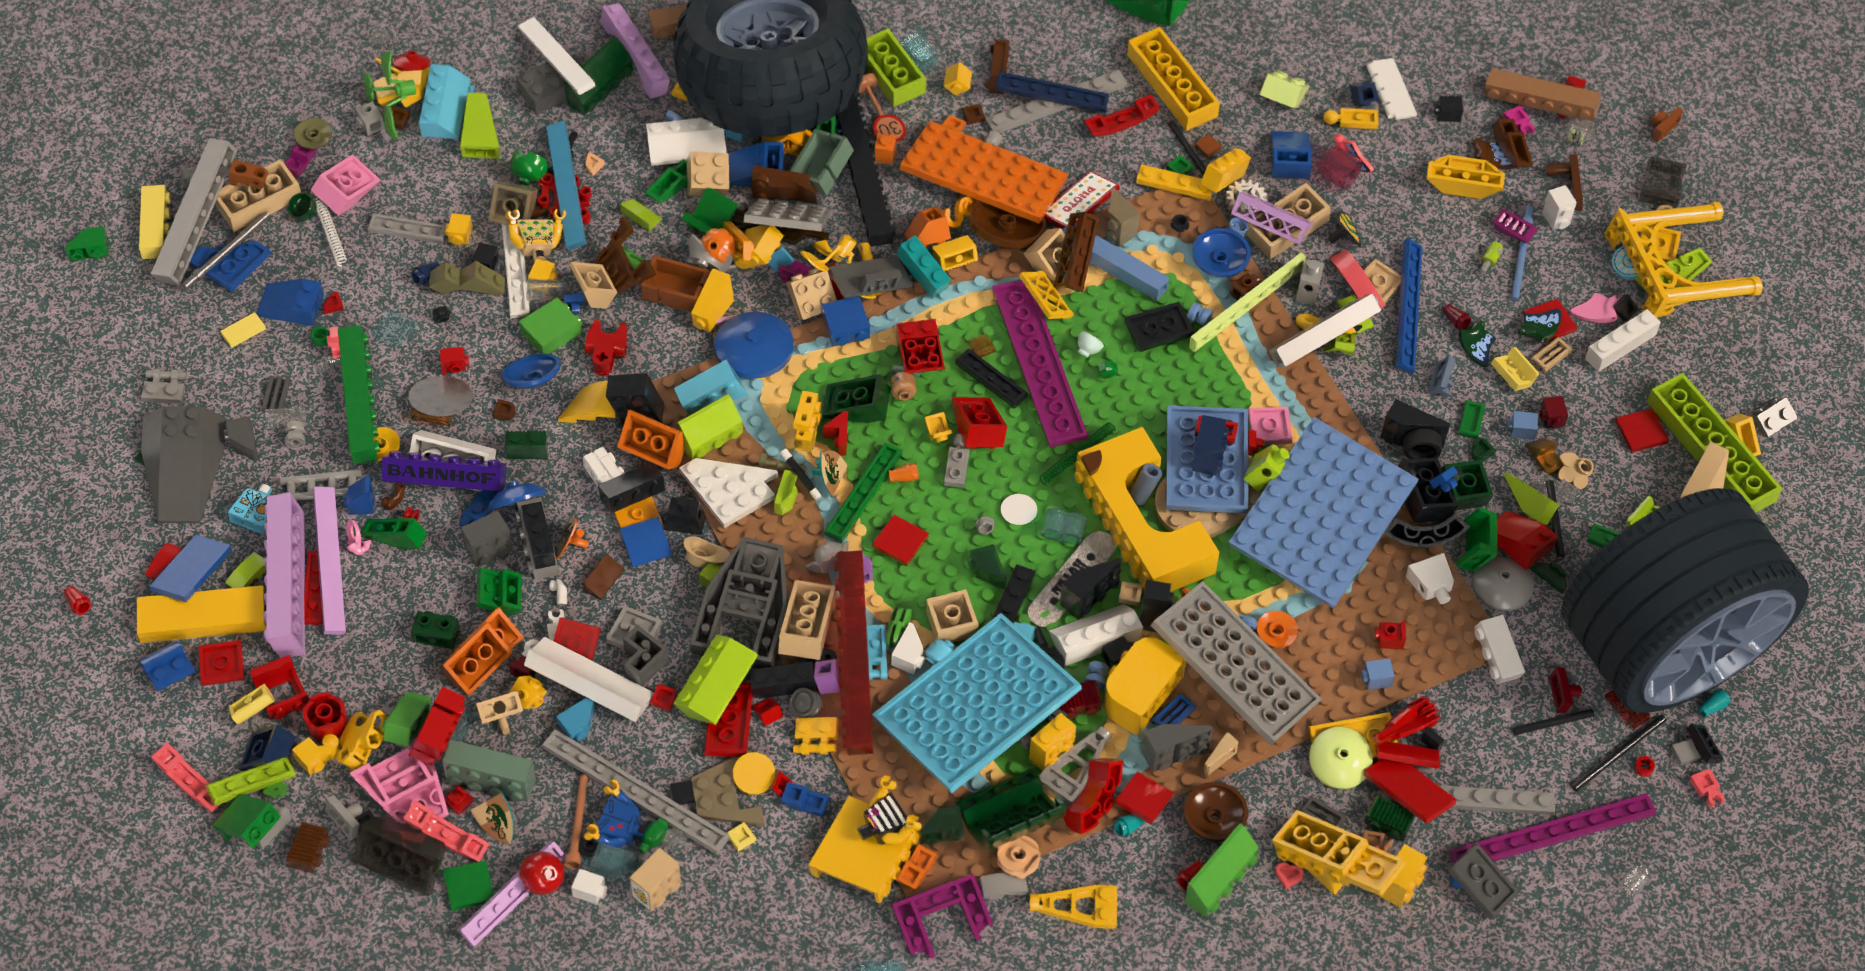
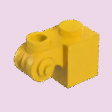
(314, 757)

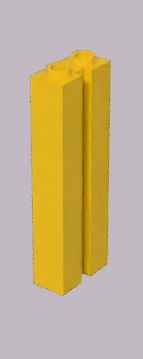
(202, 615)

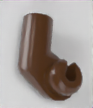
(397, 498)

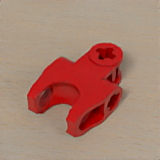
(605, 347)

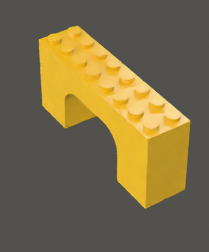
(1152, 555)

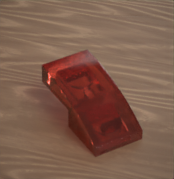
(1633, 718)

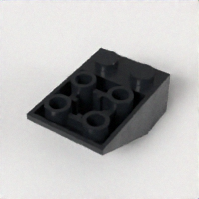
(1089, 586)

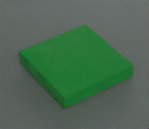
(468, 885)

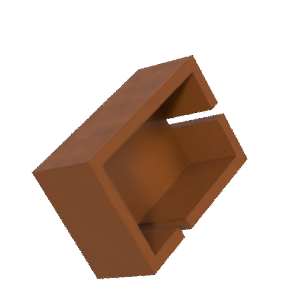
(674, 283)

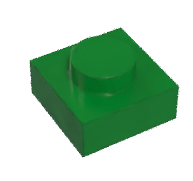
(1180, 165)

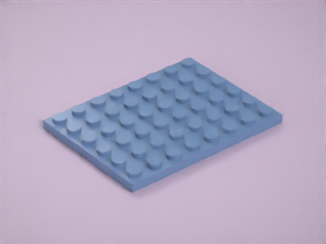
(1323, 512)

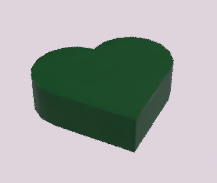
(1482, 449)

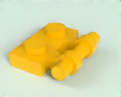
(813, 730)

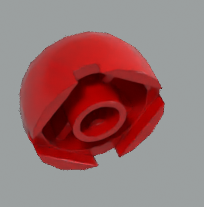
(541, 873)

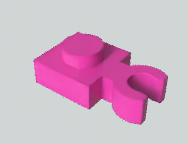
(1521, 119)

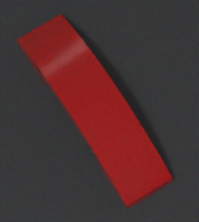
(1123, 119)

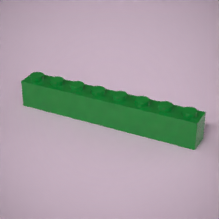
(357, 394)

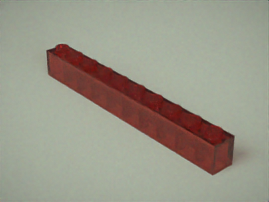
(855, 653)

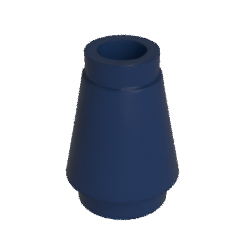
(421, 274)

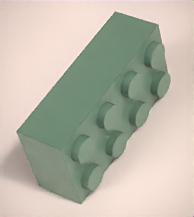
(489, 771)

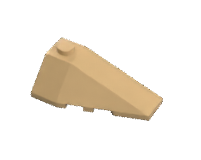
(1709, 471)

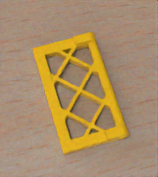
(1046, 306)

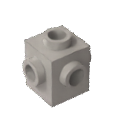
(370, 118)

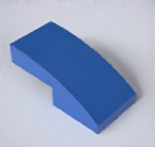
(802, 799)

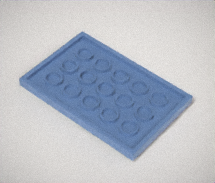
(1202, 491)

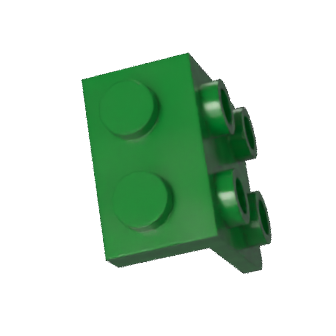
(711, 212)

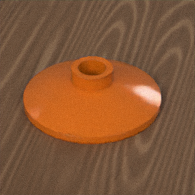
(1279, 622)

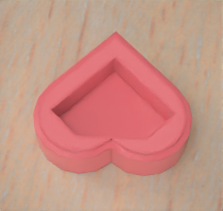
(1288, 874)

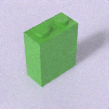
(550, 326)

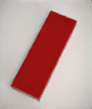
(1408, 754)

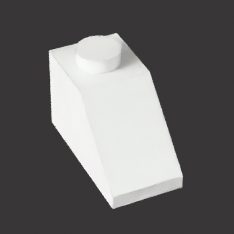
(909, 651)

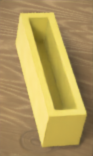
(153, 220)

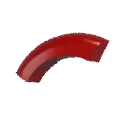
(1096, 796)

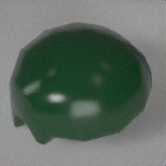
(302, 207)

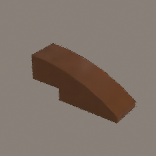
(1512, 142)

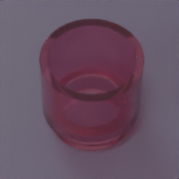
(1340, 167)

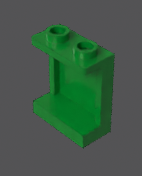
(1480, 540)
(247, 819)

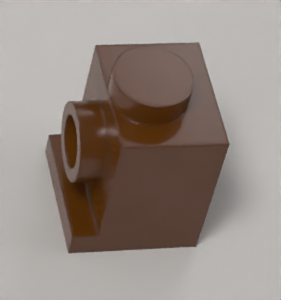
(1243, 285)

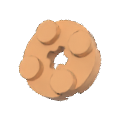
(1019, 867)

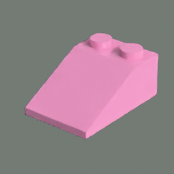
(344, 184)

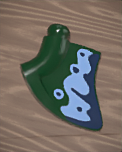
(1541, 326)
(1477, 343)

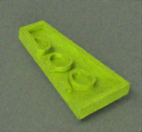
(1686, 266)

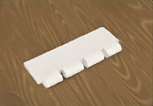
(1391, 89)

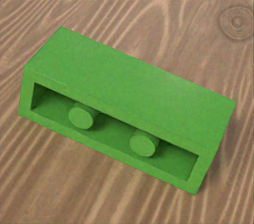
(406, 718)

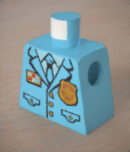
(249, 509)

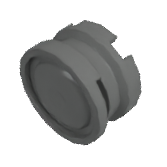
(805, 703)

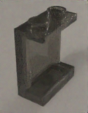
(1662, 182)

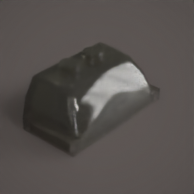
(400, 853)

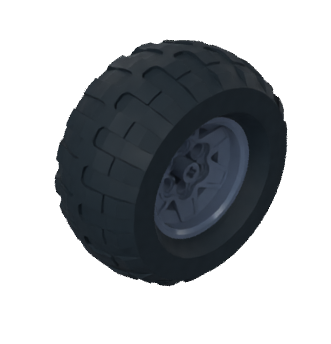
(769, 62)

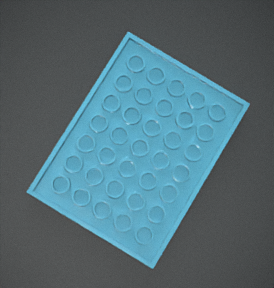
(976, 702)

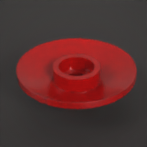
(411, 61)

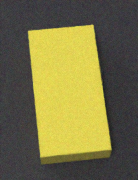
(243, 330)

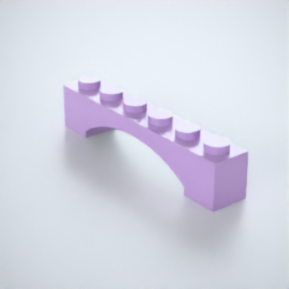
(652, 75)

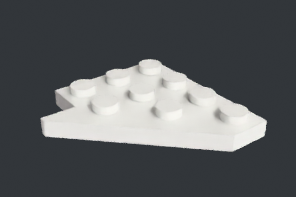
(729, 488)

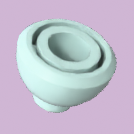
(1088, 344)

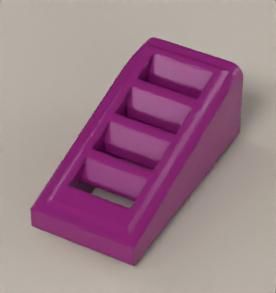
(1505, 219)

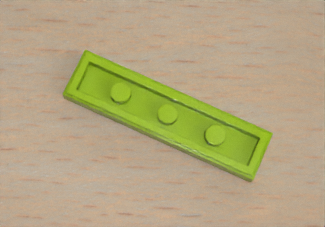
(250, 780)

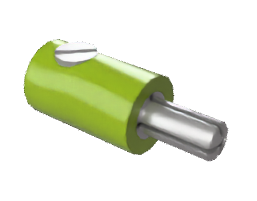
(1491, 256)

